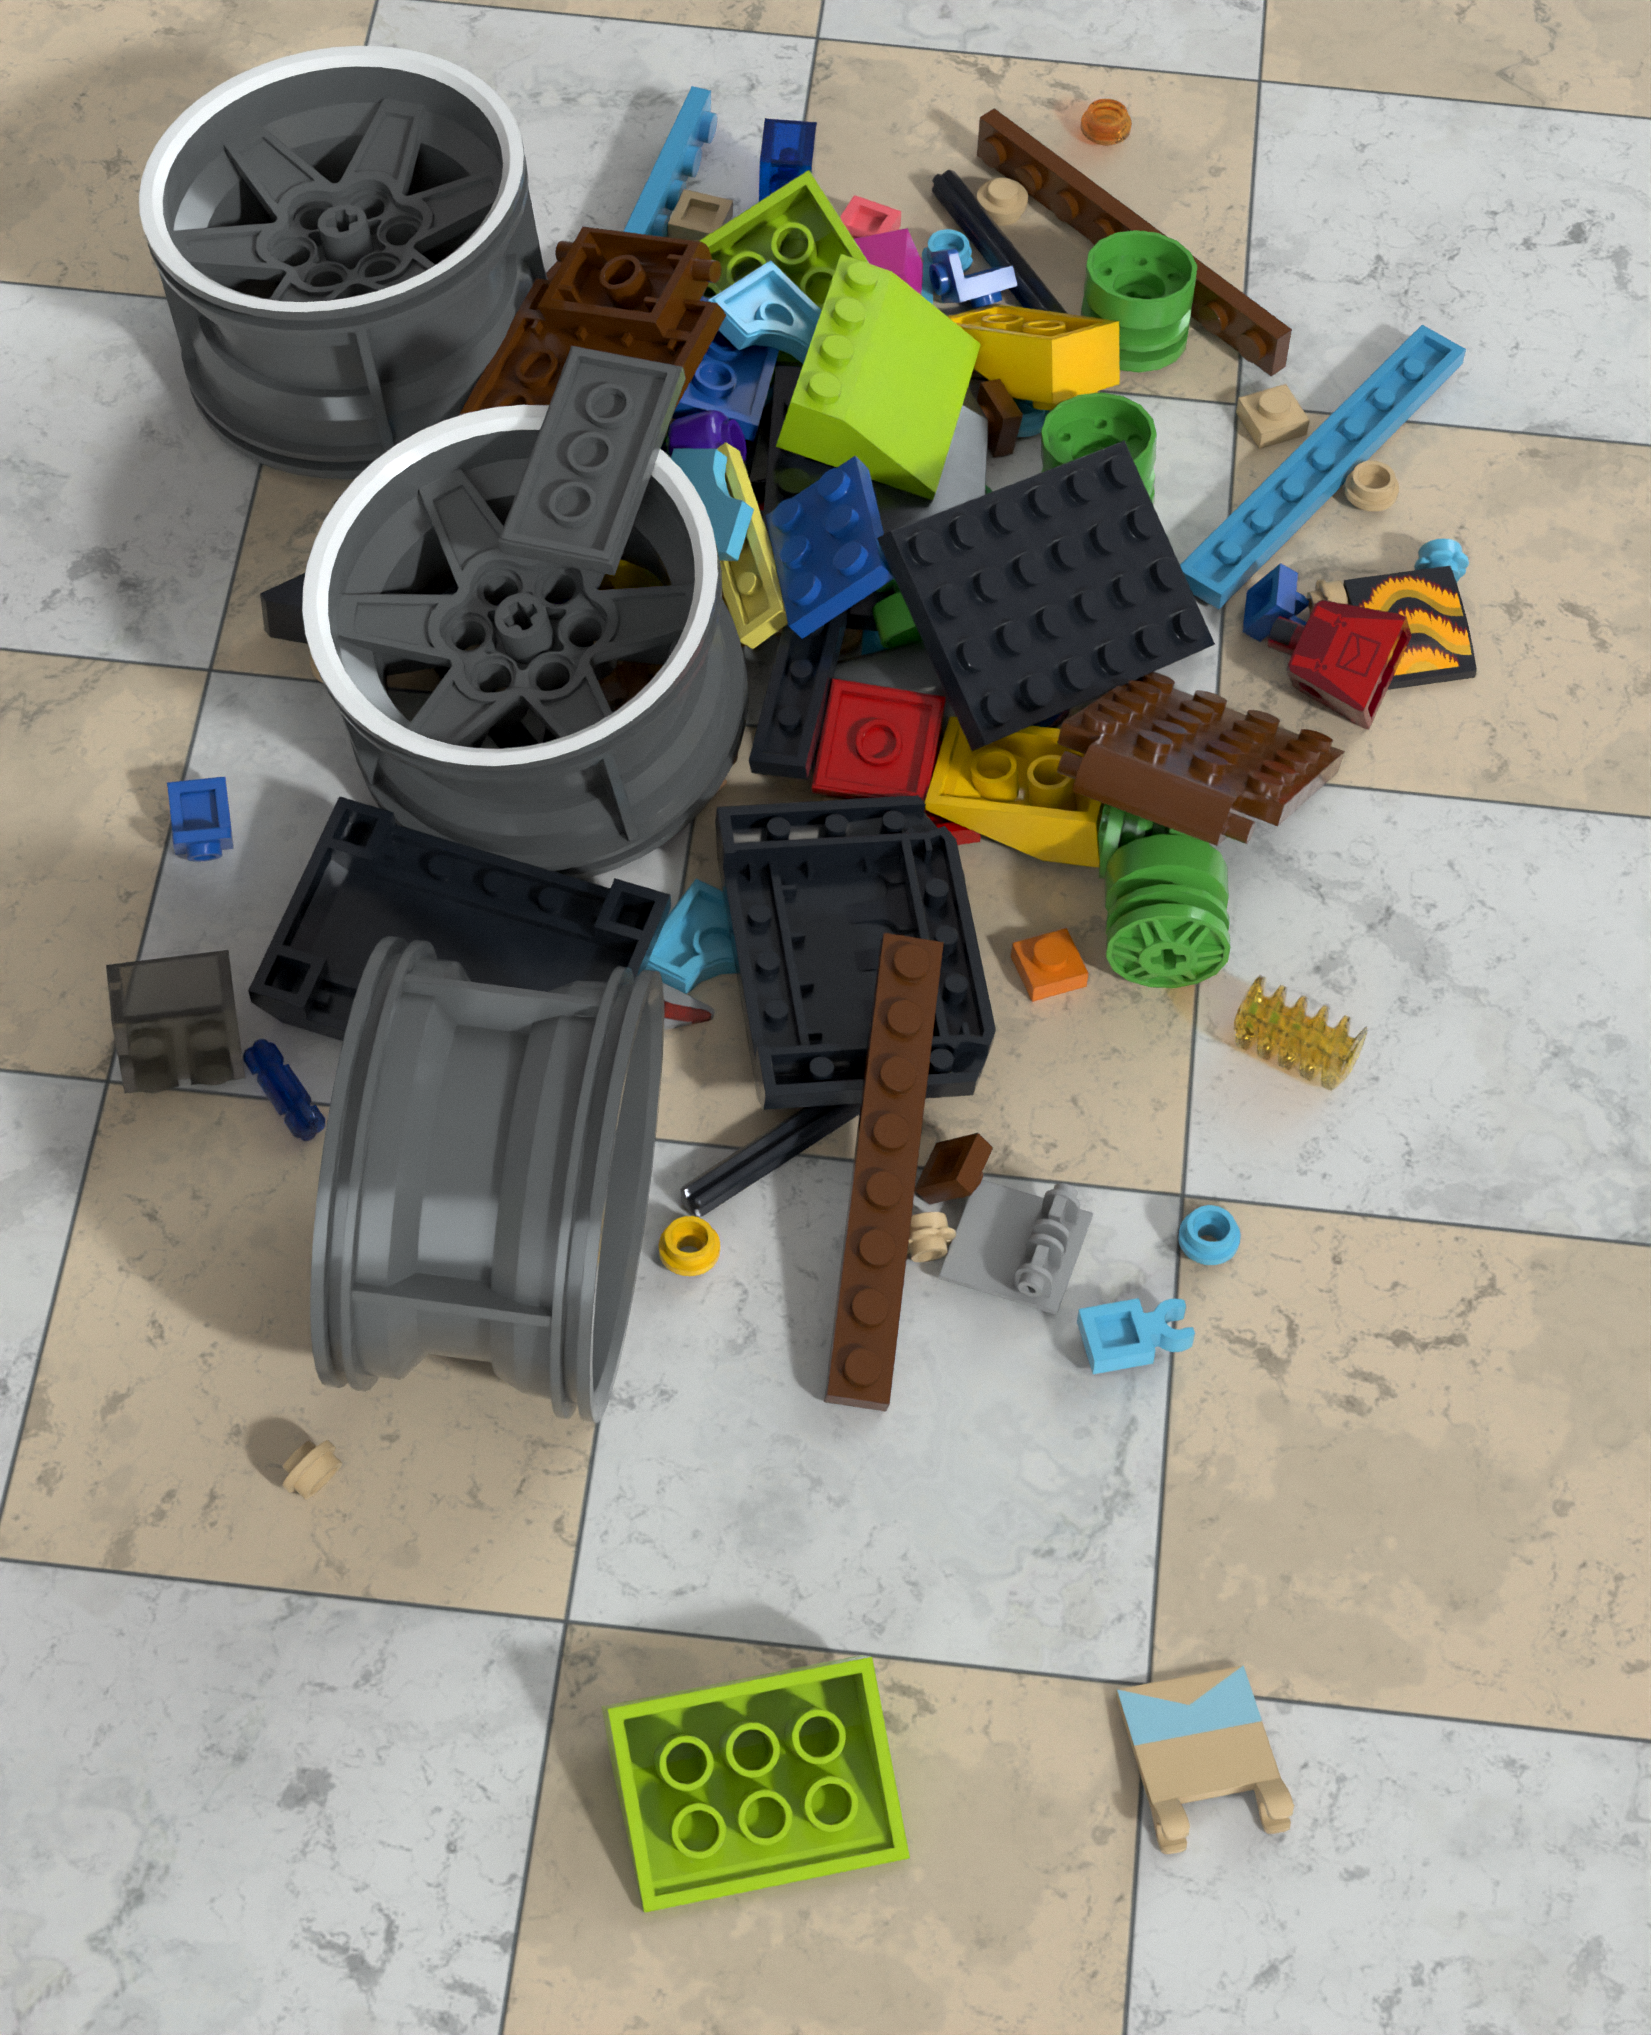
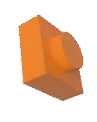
(1049, 964)

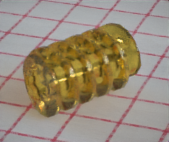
(1296, 1035)

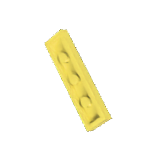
(752, 581)

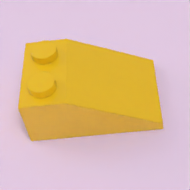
(1043, 352)
(1016, 795)

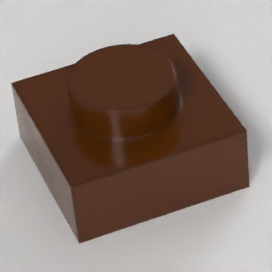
(1002, 416)
(954, 1168)

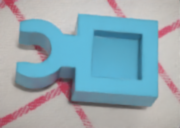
(1126, 1337)

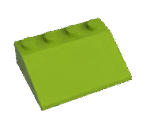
(794, 231)
(880, 381)
(755, 1782)

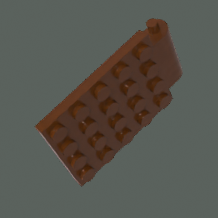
(608, 296)
(1192, 760)

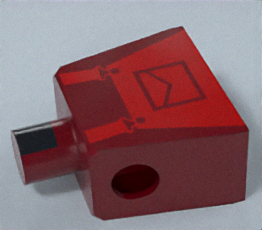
(1343, 656)

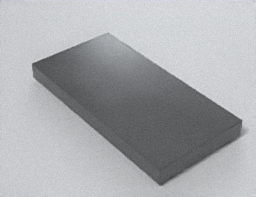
(592, 460)

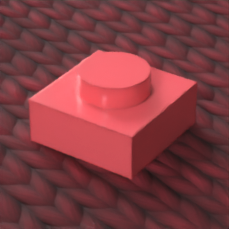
(869, 218)

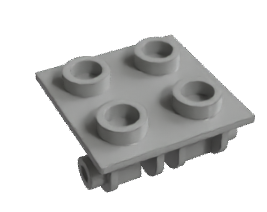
(1018, 1244)

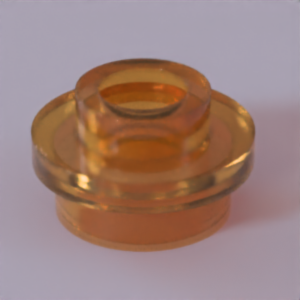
(1106, 122)

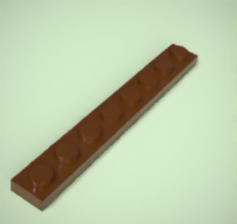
(1098, 214)
(884, 1173)

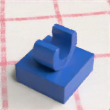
(1270, 598)

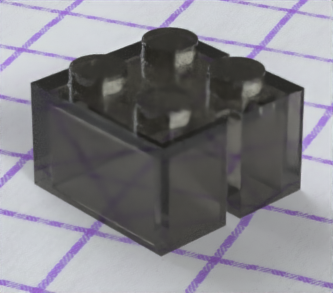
(175, 1021)

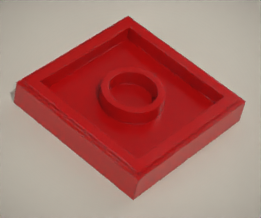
(877, 742)

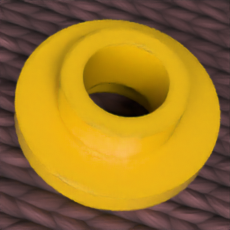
(689, 1232)

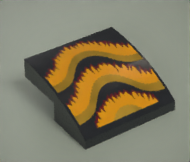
(1437, 621)

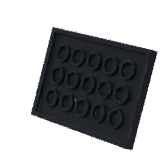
(1045, 593)

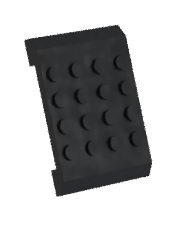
(475, 908)

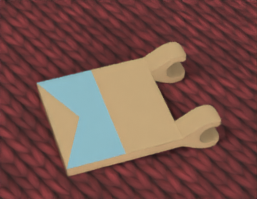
(1198, 1743)

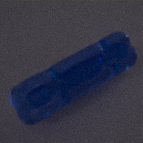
(284, 1089)

